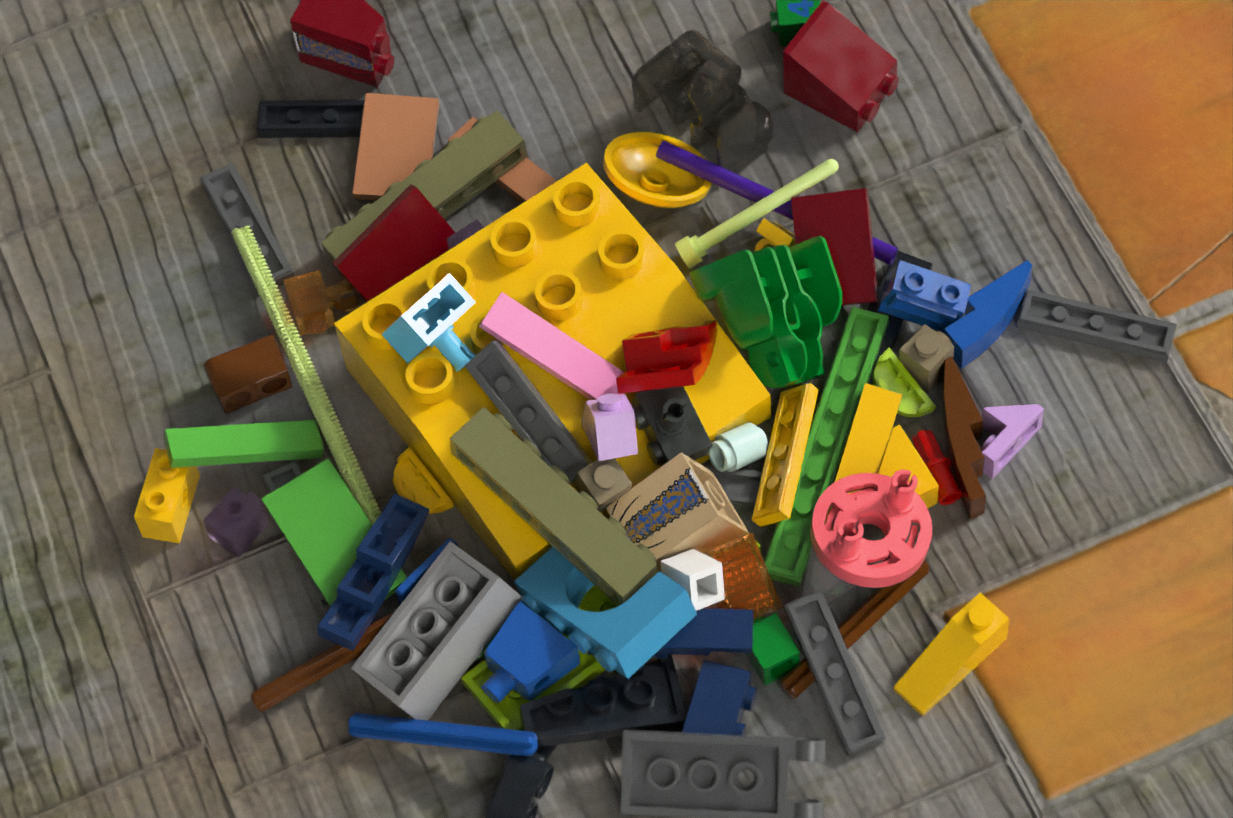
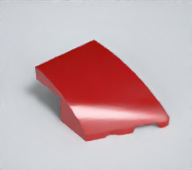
(667, 357)

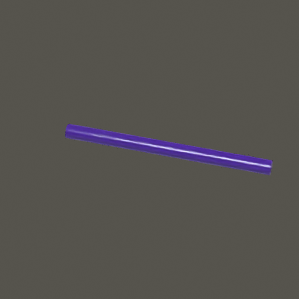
(745, 188)

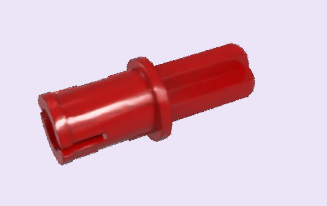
(938, 465)

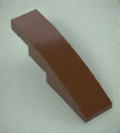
(962, 429)

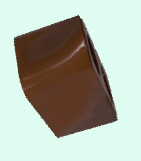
(248, 374)

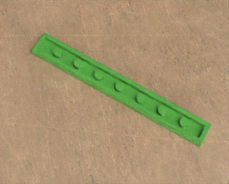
(826, 441)

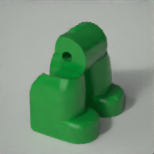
(776, 306)

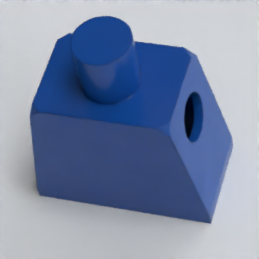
(527, 656)

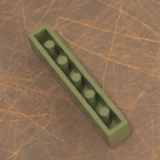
(448, 179)
(553, 507)

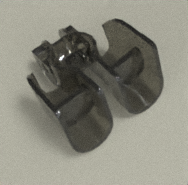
(707, 99)

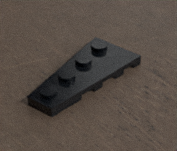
(609, 706)

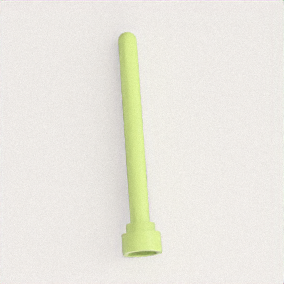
(695, 248)

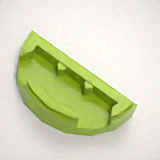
(893, 376)

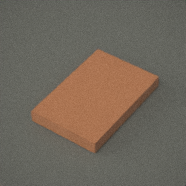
(393, 141)

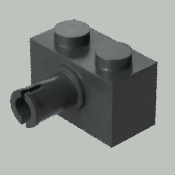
(670, 424)

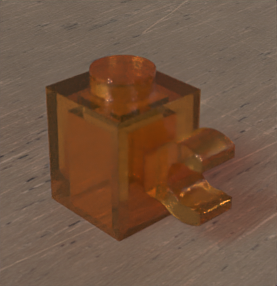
(313, 301)

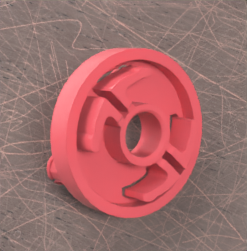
(883, 503)

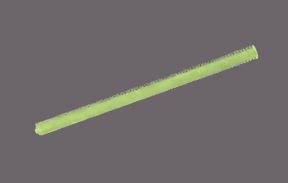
(305, 373)

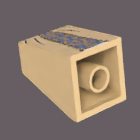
(678, 511)

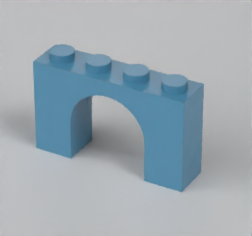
(617, 637)

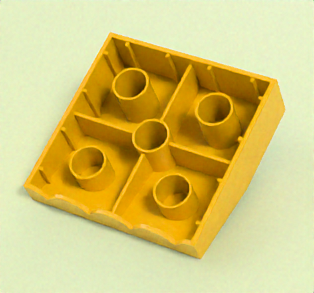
(585, 270)

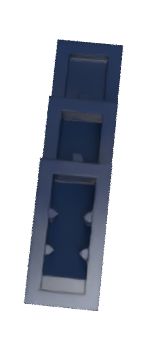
(373, 572)
(712, 632)

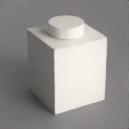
(698, 575)

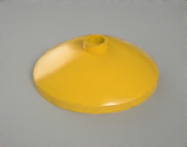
(639, 174)

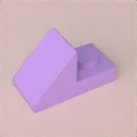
(1010, 431)

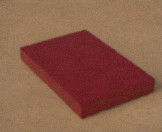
(846, 226)
(394, 245)

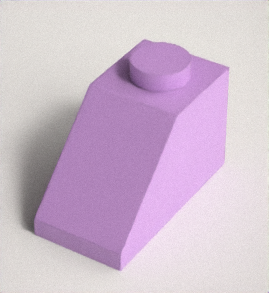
(610, 426)

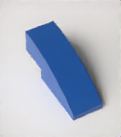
(988, 314)

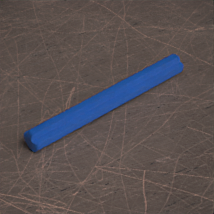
(443, 734)

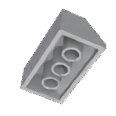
(437, 632)

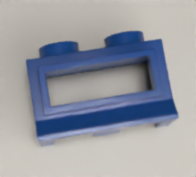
(923, 296)

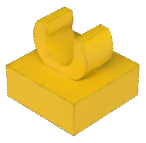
(774, 235)

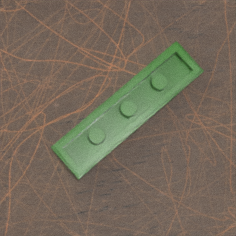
(243, 443)

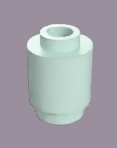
(738, 447)

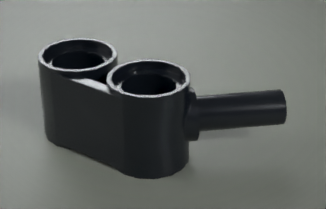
(520, 783)

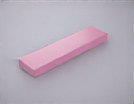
(550, 348)

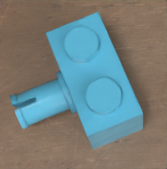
(431, 324)

